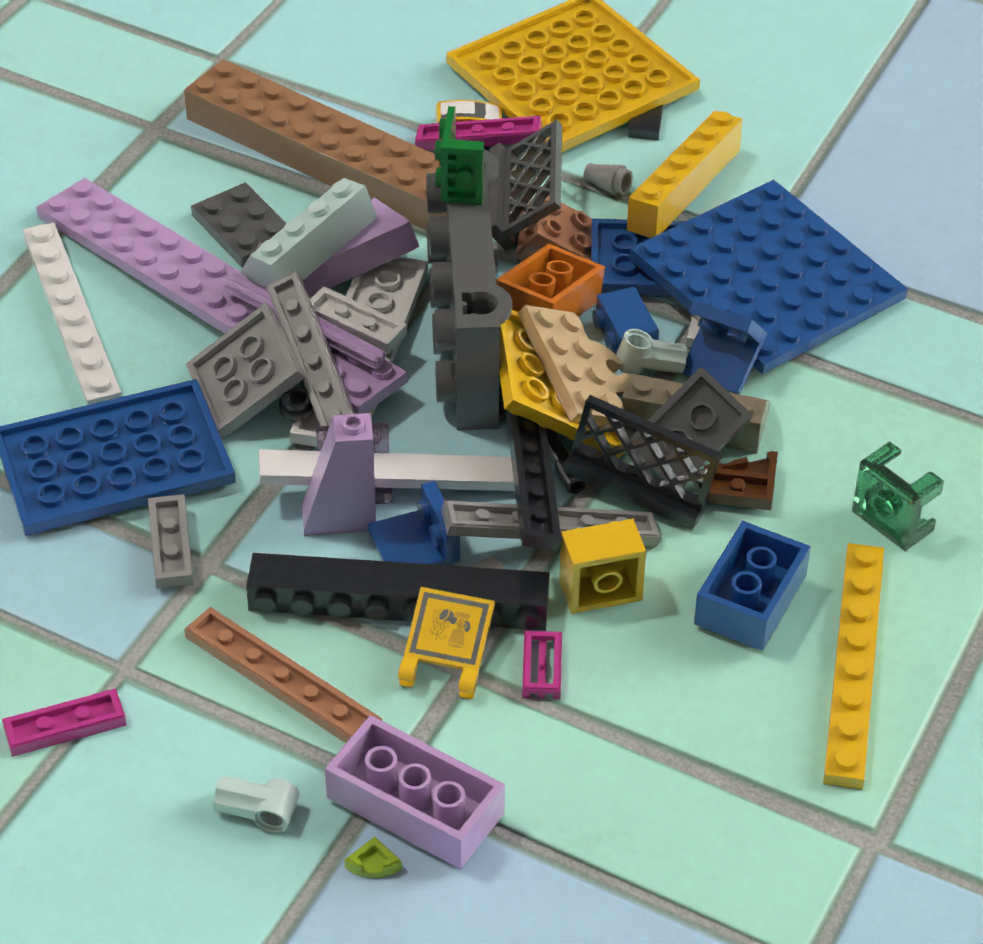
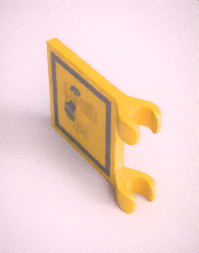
(448, 633)

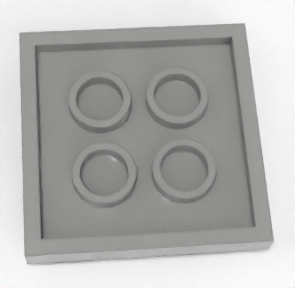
(245, 370)

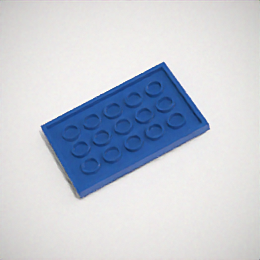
(112, 456)

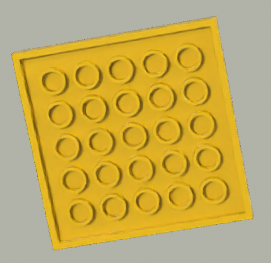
(573, 67)

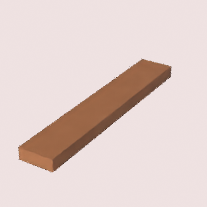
(278, 674)

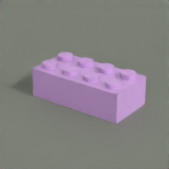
(415, 791)

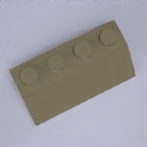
(646, 395)

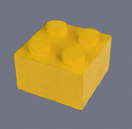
(602, 566)

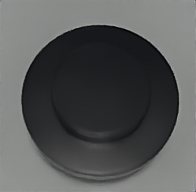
(295, 404)

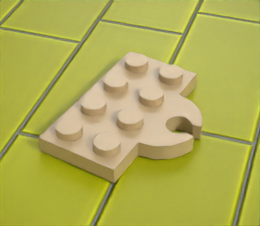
(573, 361)

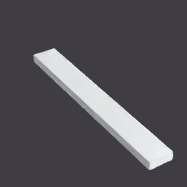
(397, 470)

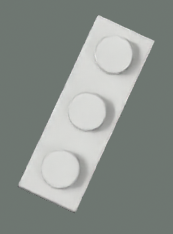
(358, 319)

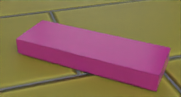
(64, 722)

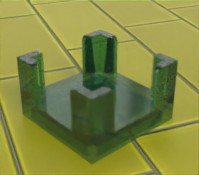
(891, 502)

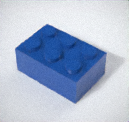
(752, 585)

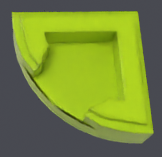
(373, 860)

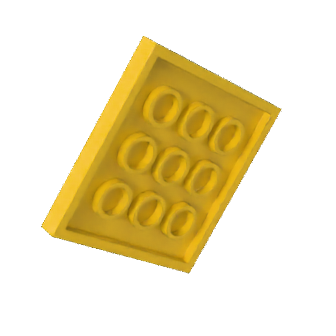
(528, 387)

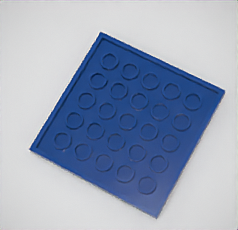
(773, 265)

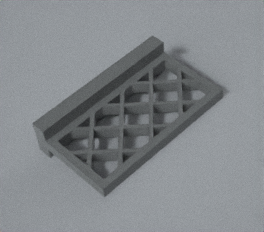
(504, 191)

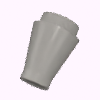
(611, 178)

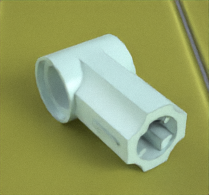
(642, 352)
(267, 804)

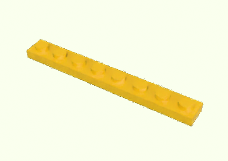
(854, 667)

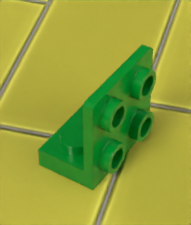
(461, 164)

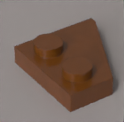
(745, 482)

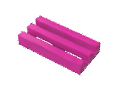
(542, 688)

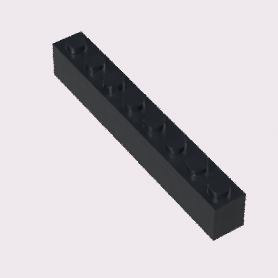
(390, 588)

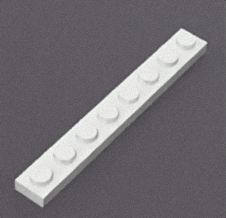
(71, 314)

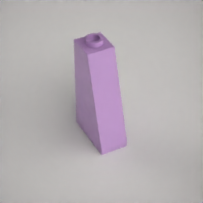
(375, 245)
(343, 480)

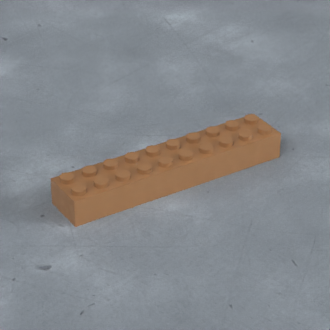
(311, 137)

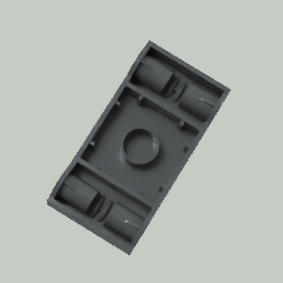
(466, 285)

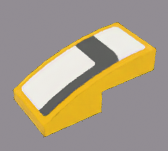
(469, 110)

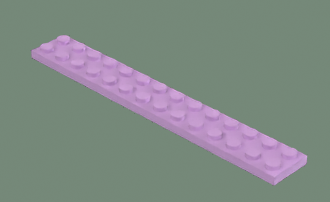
(185, 274)

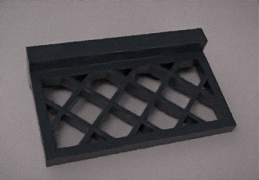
(635, 481)

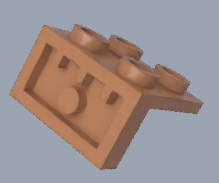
(562, 228)

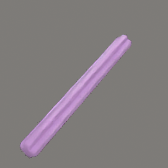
(335, 336)

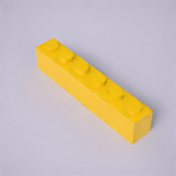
(684, 174)

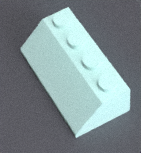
(313, 234)

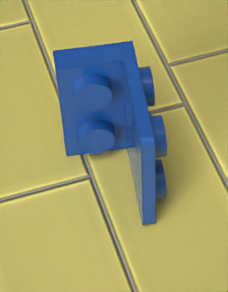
(724, 346)
(417, 534)

